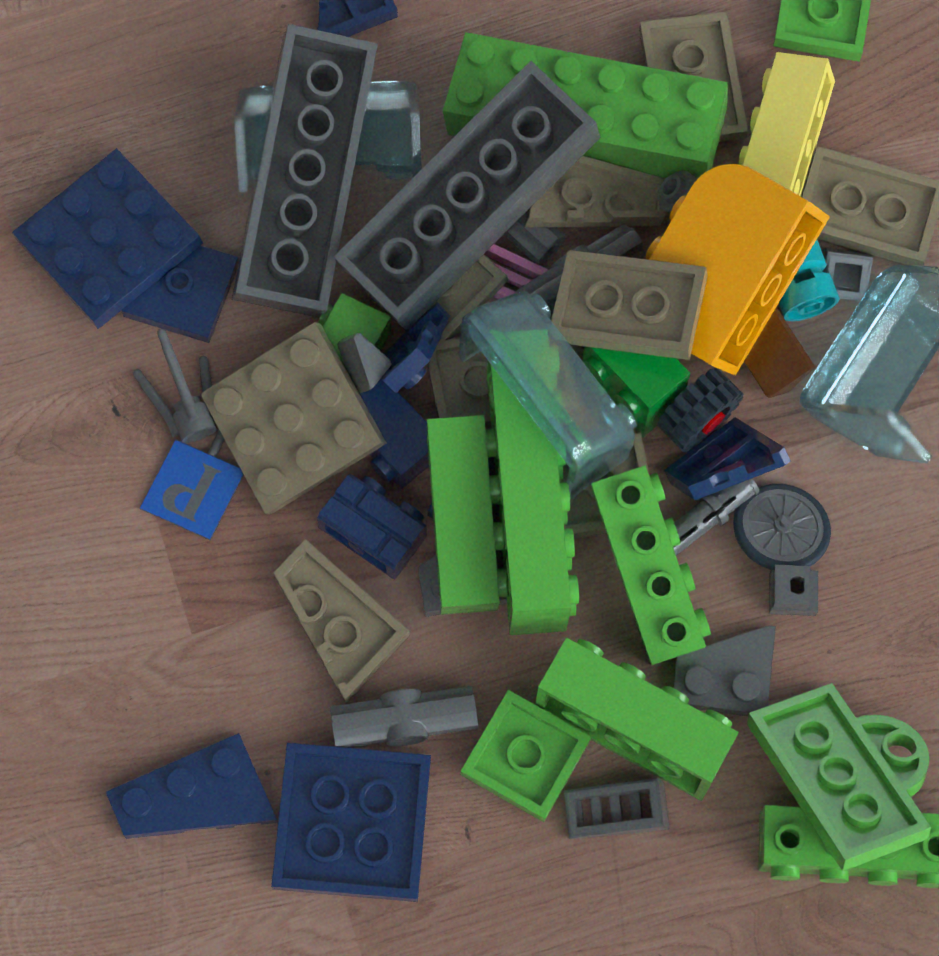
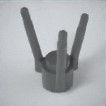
(191, 416)

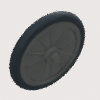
(782, 527)

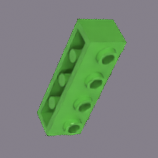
(463, 514)
(648, 564)
(793, 847)

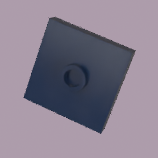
(188, 296)

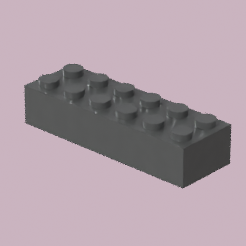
(304, 171)
(468, 195)

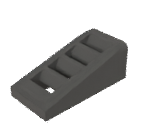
(634, 789)

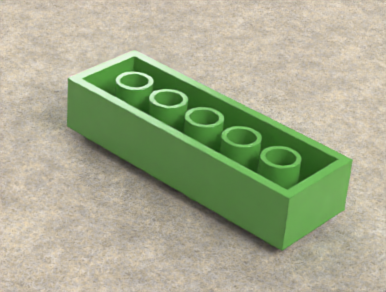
(643, 114)
(532, 518)

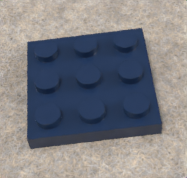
(107, 238)
(351, 822)

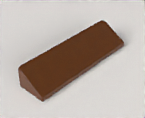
(778, 358)

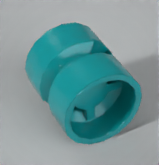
(810, 290)

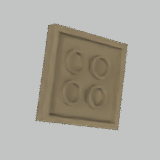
(293, 418)

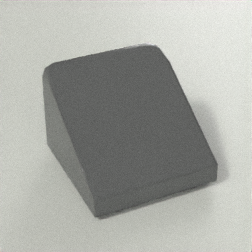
(849, 272)
(363, 361)

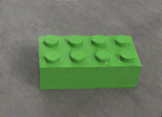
(636, 718)

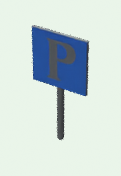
(193, 488)

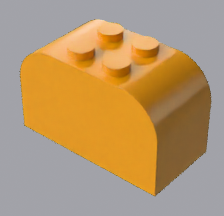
(752, 245)

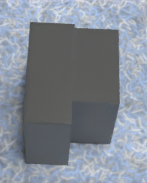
(784, 601)

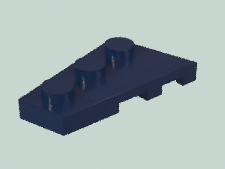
(194, 793)

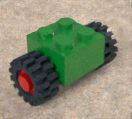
(659, 395)

